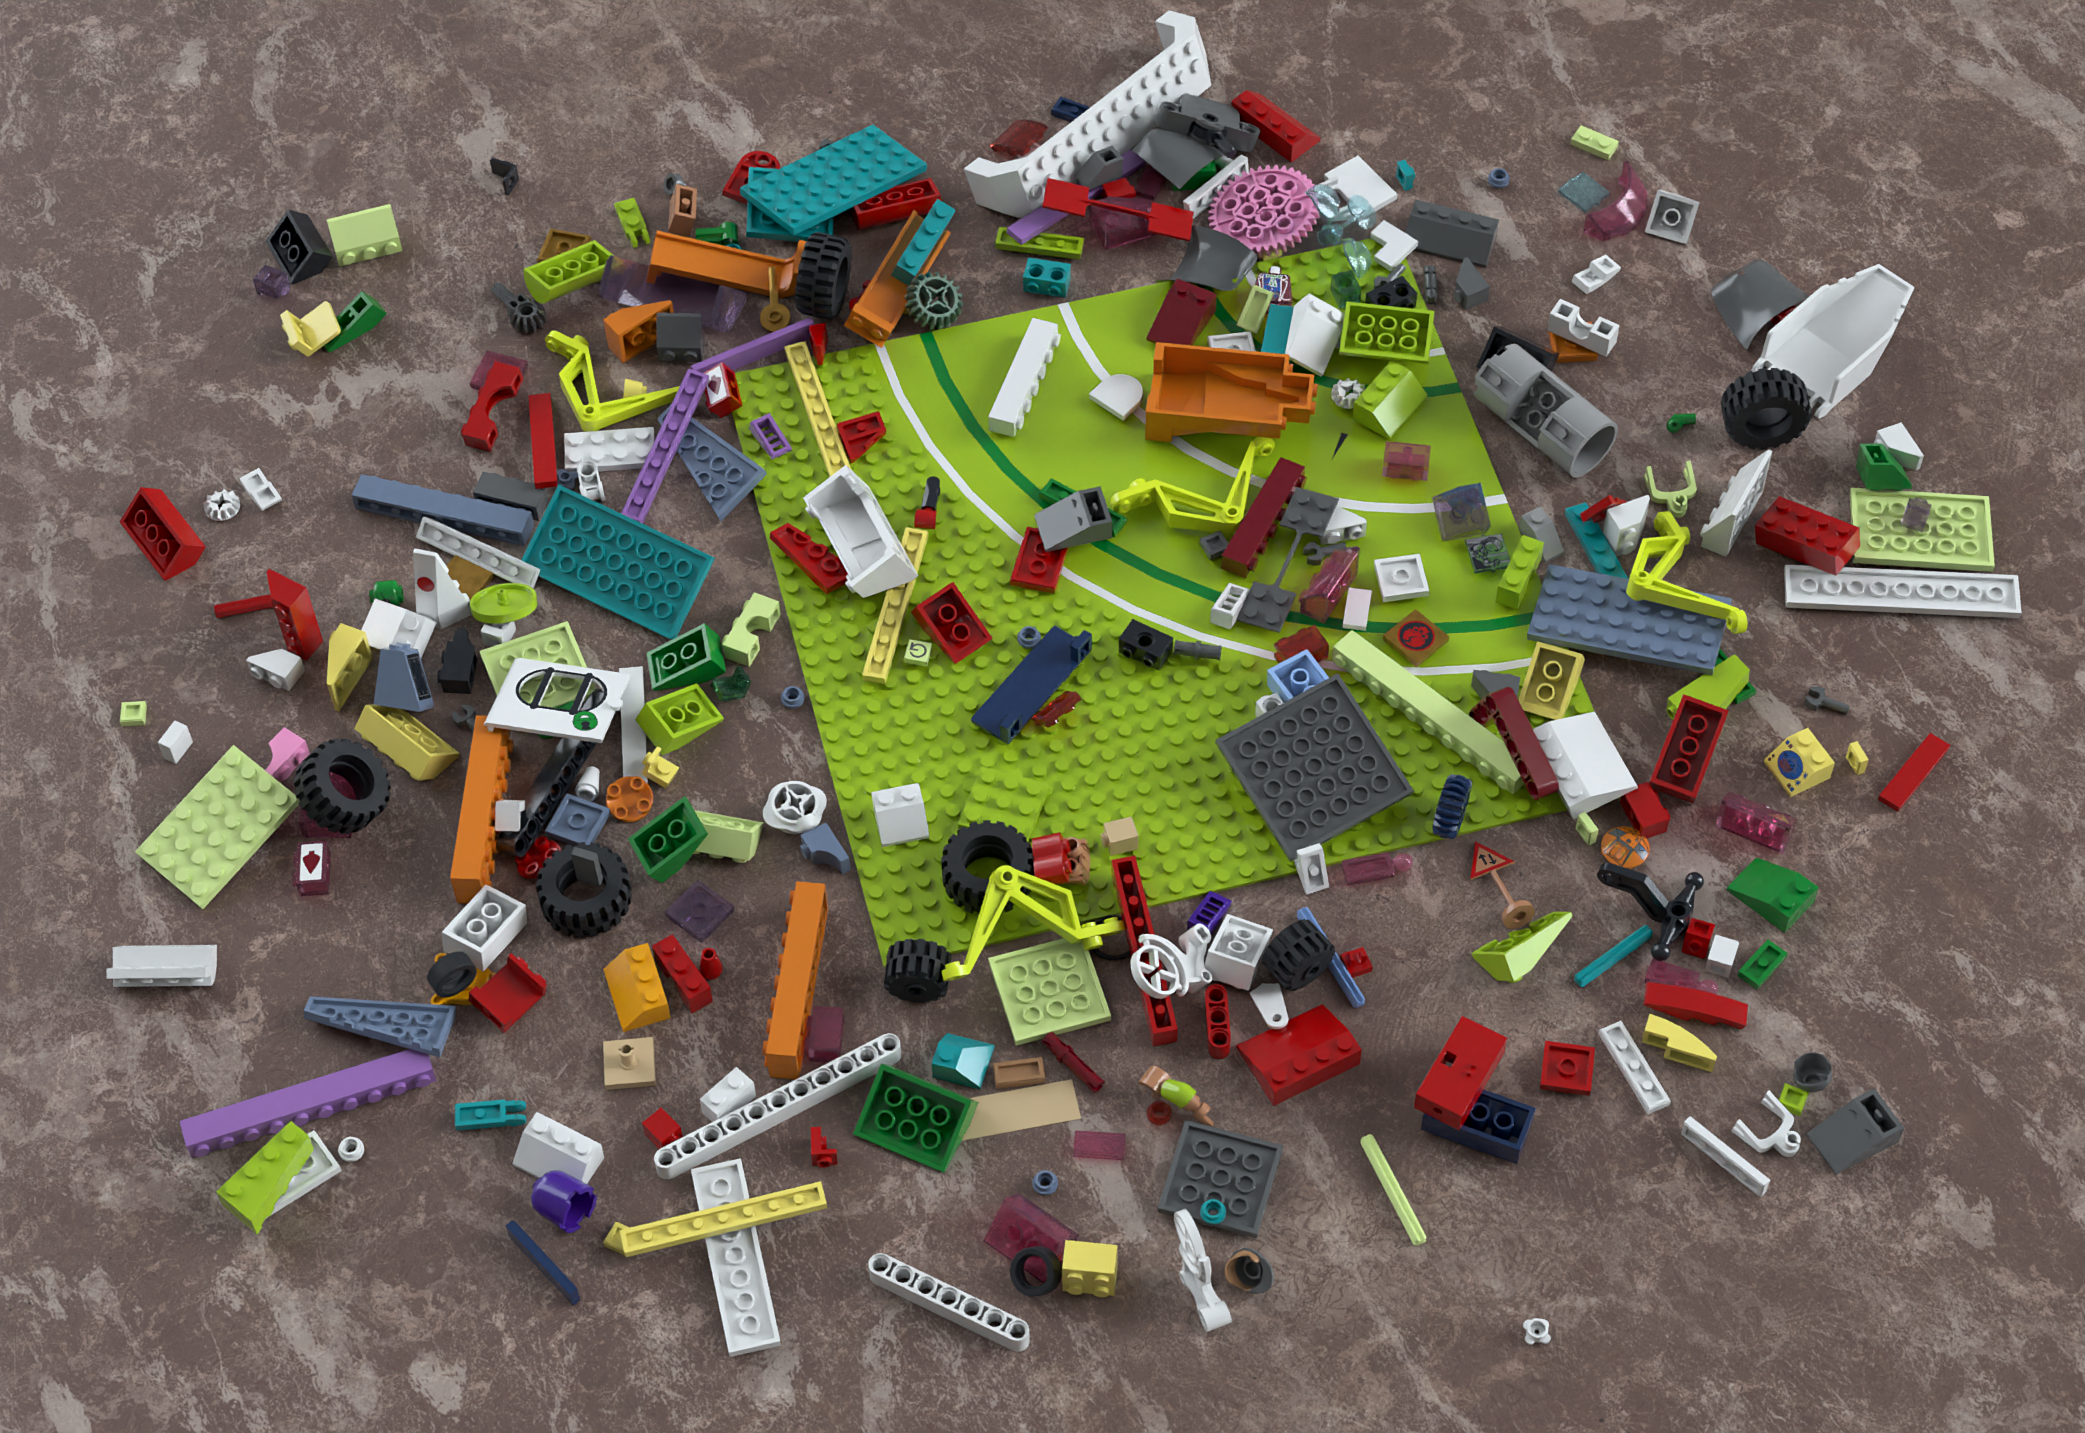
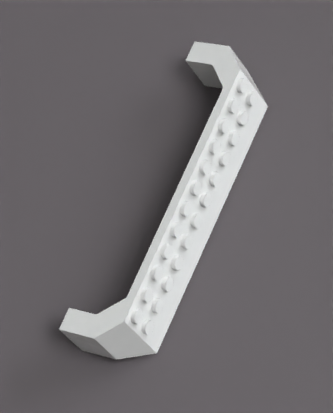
(1114, 121)

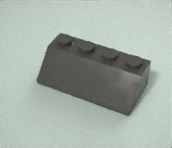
(1452, 232)

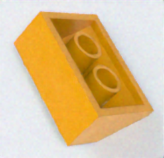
(636, 988)

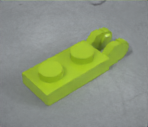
(632, 221)

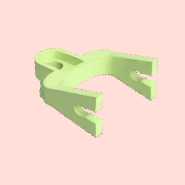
(1673, 499)

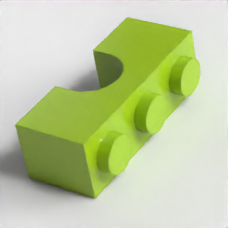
(1521, 566)

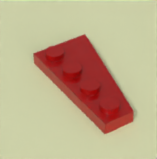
(812, 558)

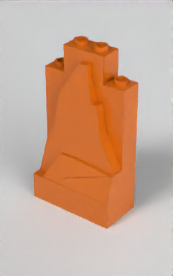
(1224, 393)

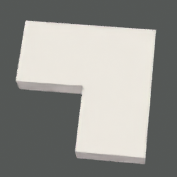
(1395, 242)

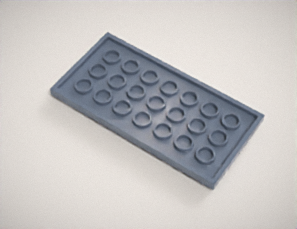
(1599, 617)

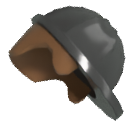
(1249, 1271)

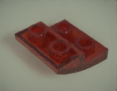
(1020, 137)

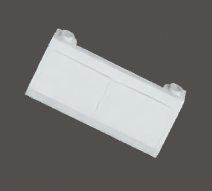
(860, 534)

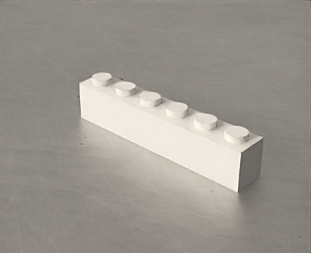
(1023, 377)

